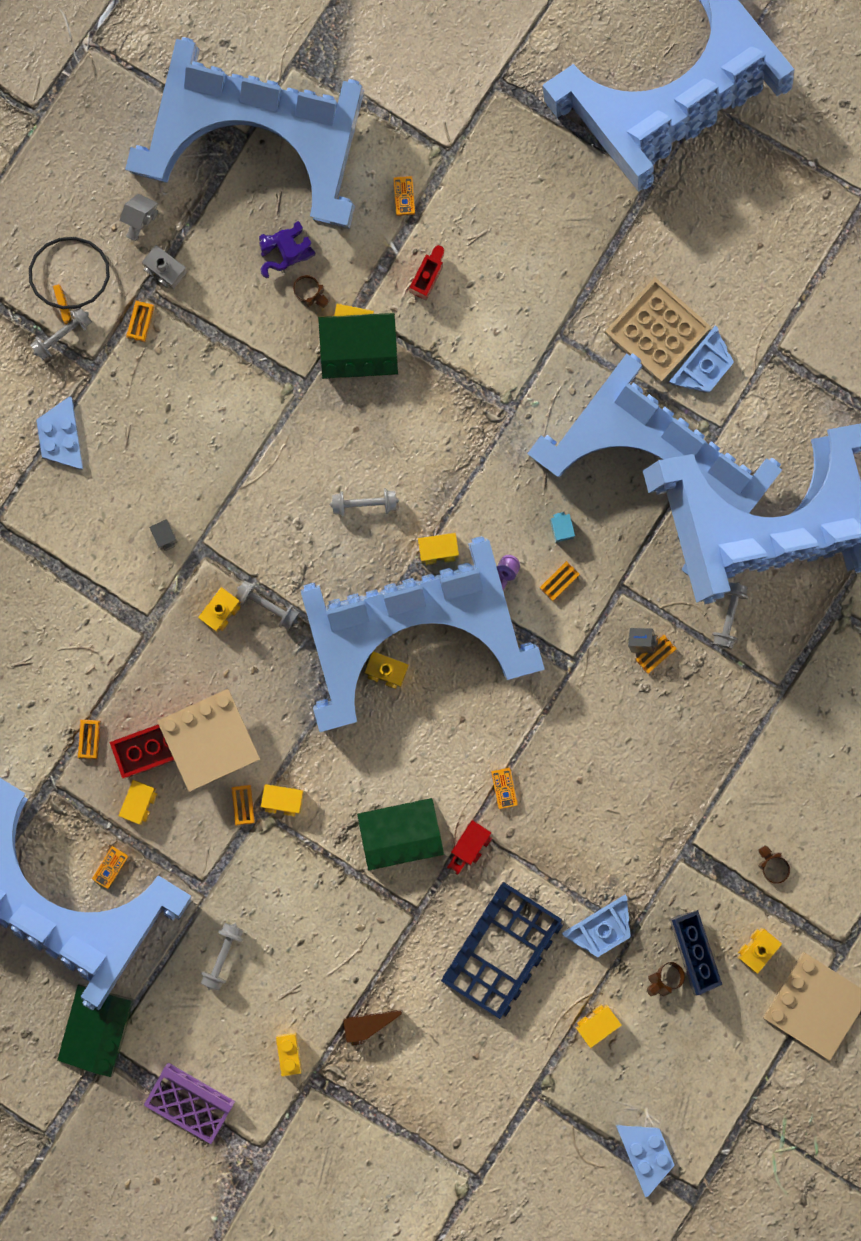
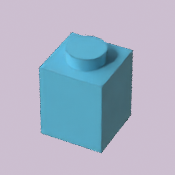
(562, 527)

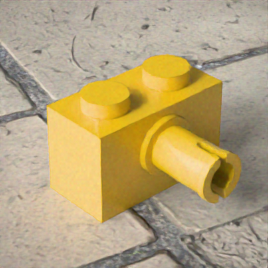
(220, 610)
(386, 669)
(759, 950)

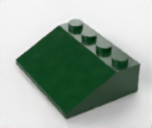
(358, 345)
(400, 834)
(96, 1036)

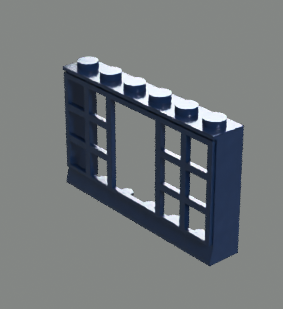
(475, 937)

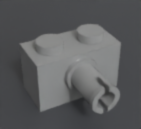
(137, 214)
(164, 267)

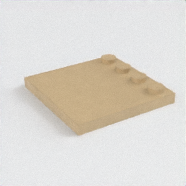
(657, 329)
(208, 740)
(815, 1006)

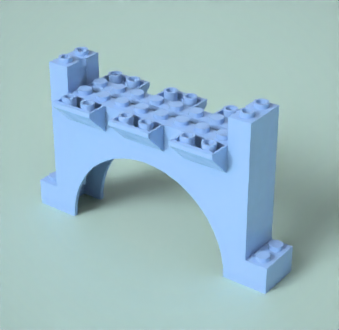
(208, 99)
(643, 124)
(627, 418)
(727, 541)
(461, 598)
(85, 941)

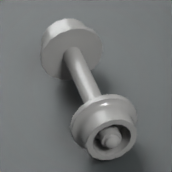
(41, 349)
(338, 502)
(288, 617)
(724, 639)
(213, 980)

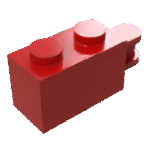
(427, 273)
(469, 846)

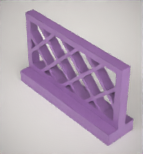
(194, 1087)

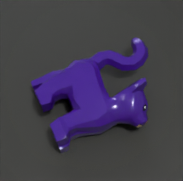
(290, 251)

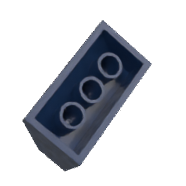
(695, 952)

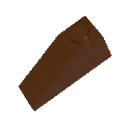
(364, 1026)

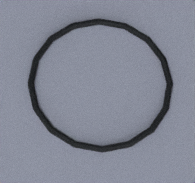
(69, 239)

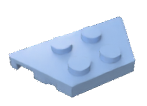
(705, 364)
(59, 435)
(602, 929)
(647, 1155)

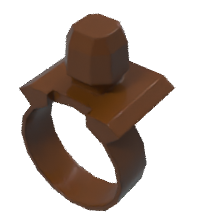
(320, 299)
(765, 853)
(658, 986)

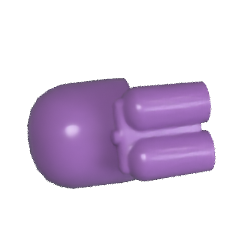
(508, 569)

